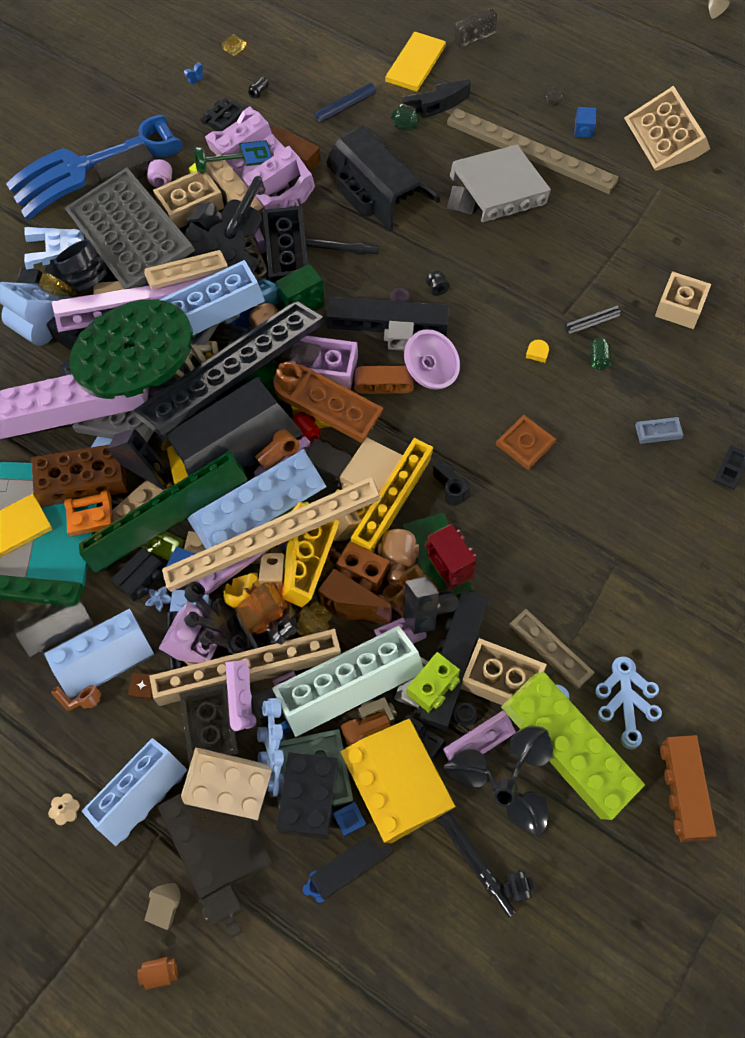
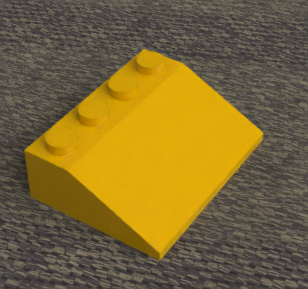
(397, 780)

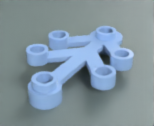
(628, 698)
(271, 739)

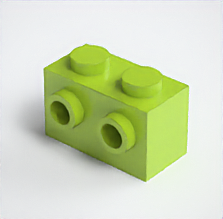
(433, 683)

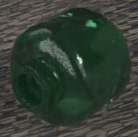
(404, 117)

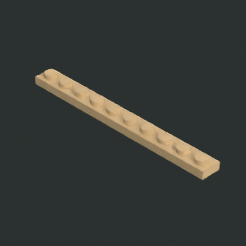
(271, 534)

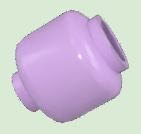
(159, 173)

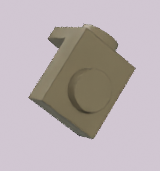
(373, 707)

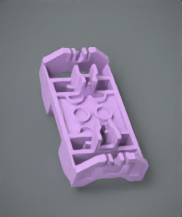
(275, 172)

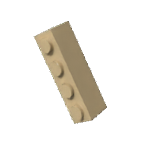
(229, 183)

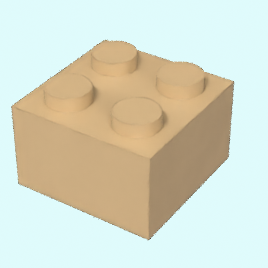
(682, 300)

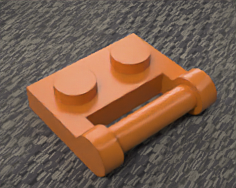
(90, 519)

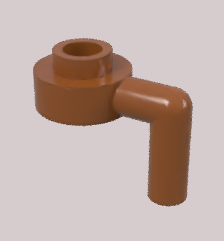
(86, 698)

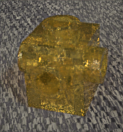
(313, 619)

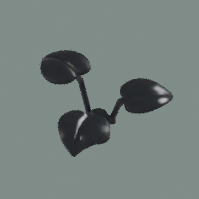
(525, 811)

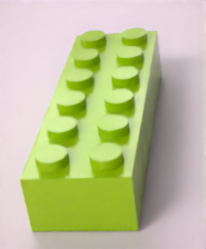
(578, 748)

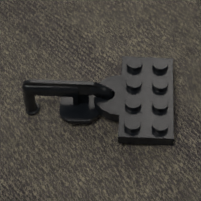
(238, 222)

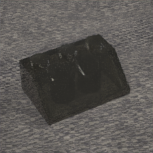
(50, 625)

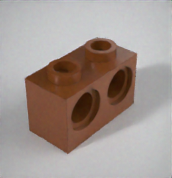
(366, 562)

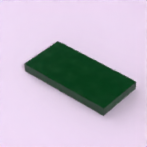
(421, 530)

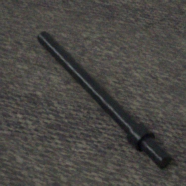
(358, 248)

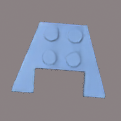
(56, 242)

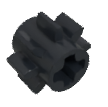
(519, 886)

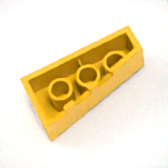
(305, 561)

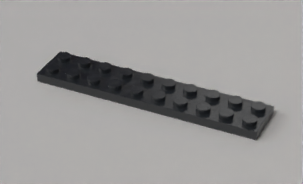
(227, 368)

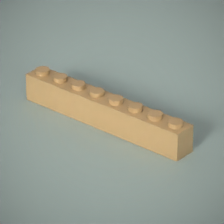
(262, 663)

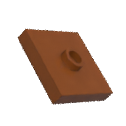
(525, 442)

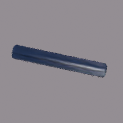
(345, 102)

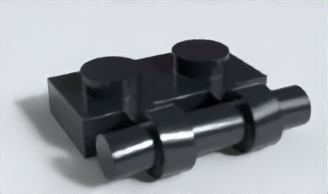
(222, 114)

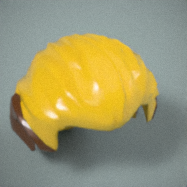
(240, 589)

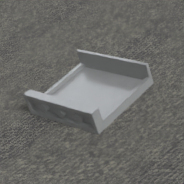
(501, 182)

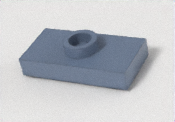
(659, 430)

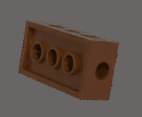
(76, 475)

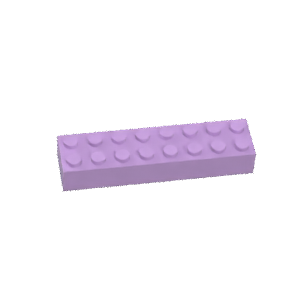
(56, 404)

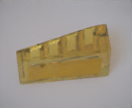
(56, 286)

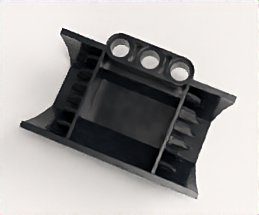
(373, 175)
(235, 421)

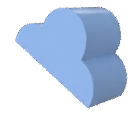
(28, 310)

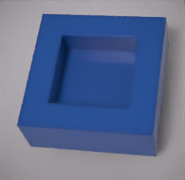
(349, 819)

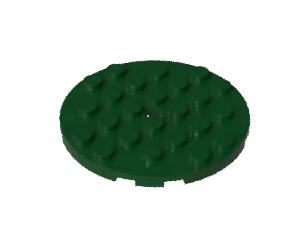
(110, 369)

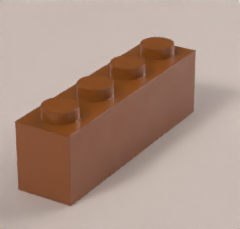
(688, 789)

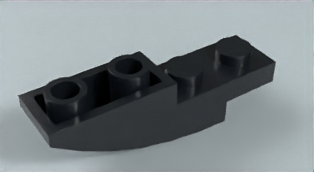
(442, 99)

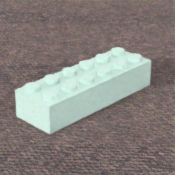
(348, 680)

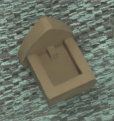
(717, 7)
(163, 905)

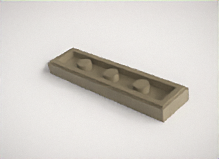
(551, 649)

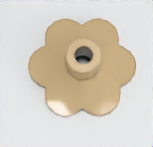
(67, 813)

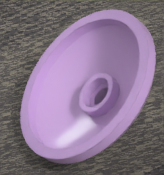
(437, 353)

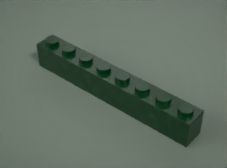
(162, 512)

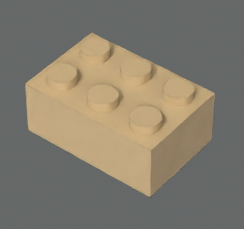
(183, 195)
(498, 672)
(226, 783)

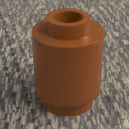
(158, 973)

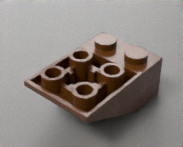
(353, 600)

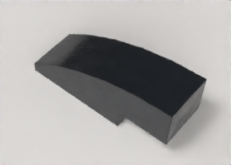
(350, 865)

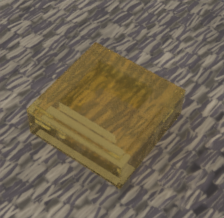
(234, 45)

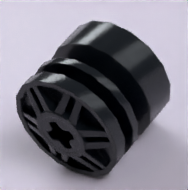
(81, 265)

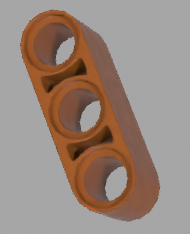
(383, 380)

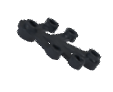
(232, 641)

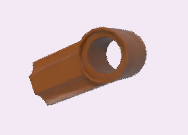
(278, 449)
(358, 729)

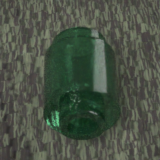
(600, 354)

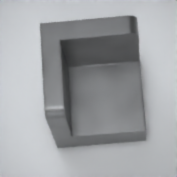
(461, 200)

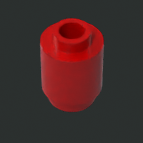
(307, 425)

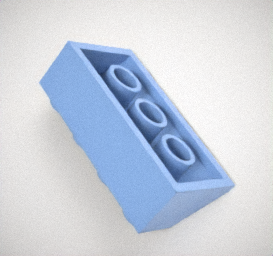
(99, 654)
(134, 791)

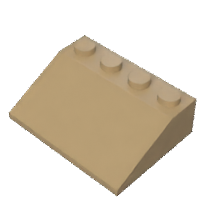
(667, 131)

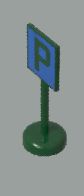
(253, 153)

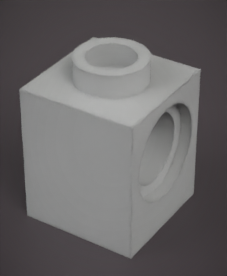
(398, 334)

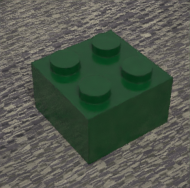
(301, 286)

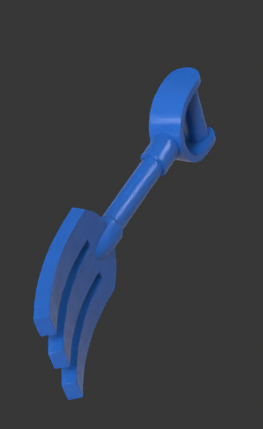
(65, 171)

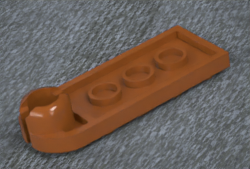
(326, 400)

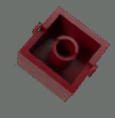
(451, 556)

